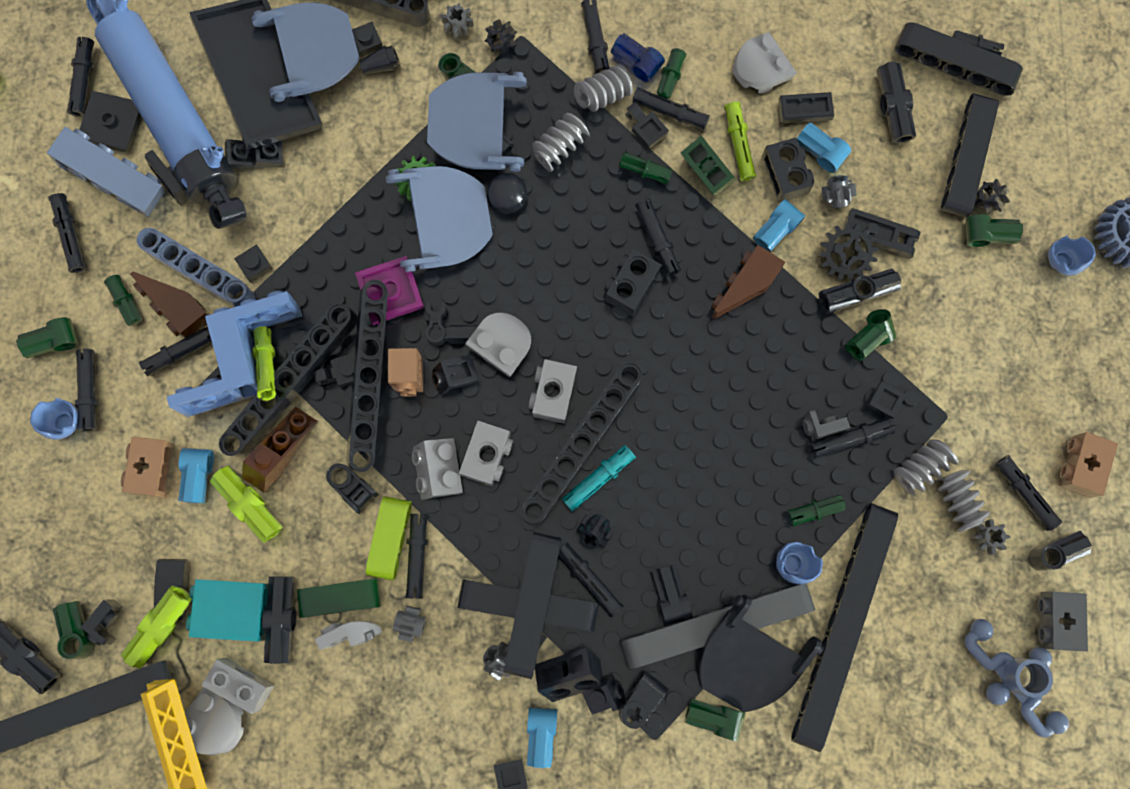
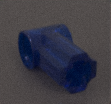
(642, 60)

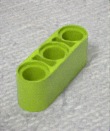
(388, 538)

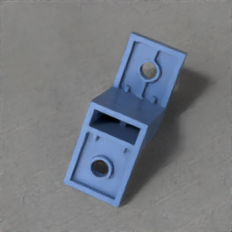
(233, 347)

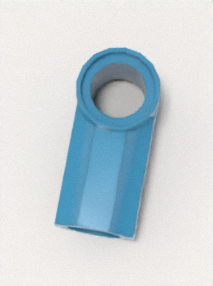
(828, 151)
(781, 222)
(195, 467)
(541, 729)

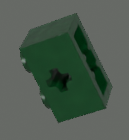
(708, 166)

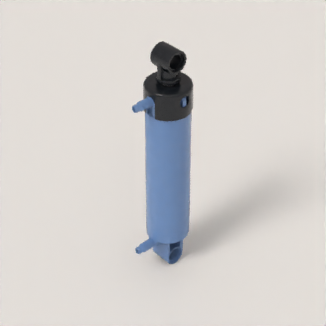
(167, 111)

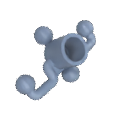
(1009, 672)

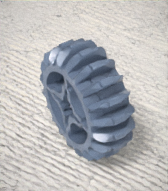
(1115, 232)

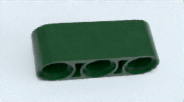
(338, 598)

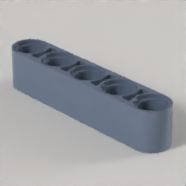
(185, 263)

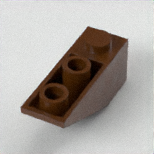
(754, 279)
(178, 306)
(277, 449)

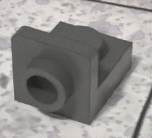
(829, 426)

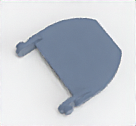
(314, 46)
(468, 120)
(448, 215)

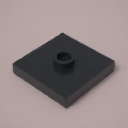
(111, 121)

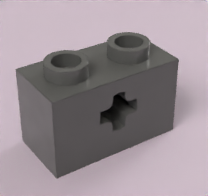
(1073, 632)

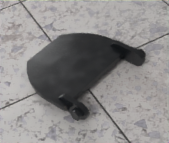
(747, 664)

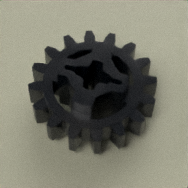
(852, 240)

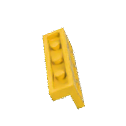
(172, 735)

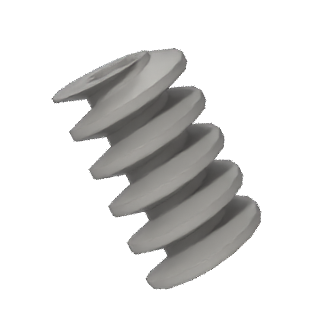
(603, 88)
(558, 139)
(923, 465)
(963, 500)

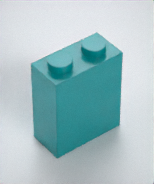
(227, 610)

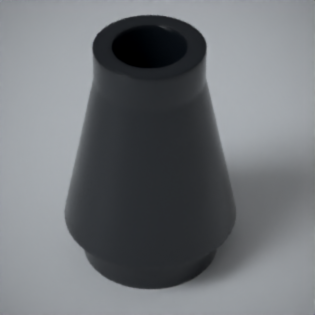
(381, 60)

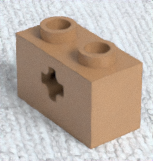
(405, 371)
(1088, 464)
(154, 479)

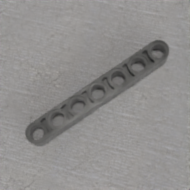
(695, 631)

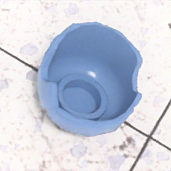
(1071, 255)
(54, 419)
(798, 563)

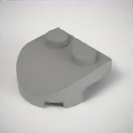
(762, 64)
(501, 341)
(355, 632)
(214, 723)

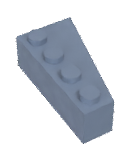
(108, 174)

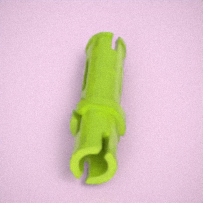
(737, 130)
(263, 354)

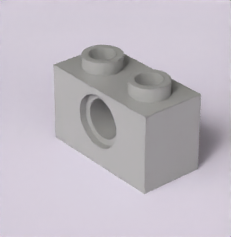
(555, 374)
(486, 437)
(238, 685)

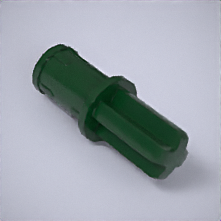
(671, 72)
(645, 168)
(123, 300)
(816, 510)

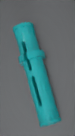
(594, 481)

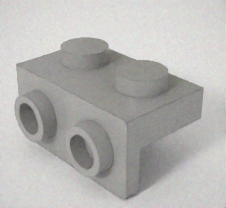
(436, 468)

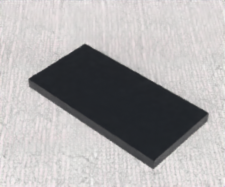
(246, 66)

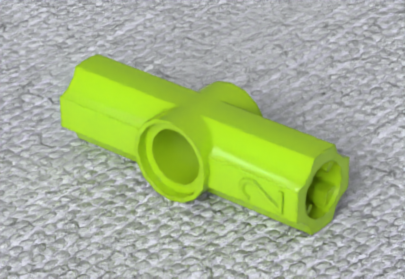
(246, 504)
(156, 627)

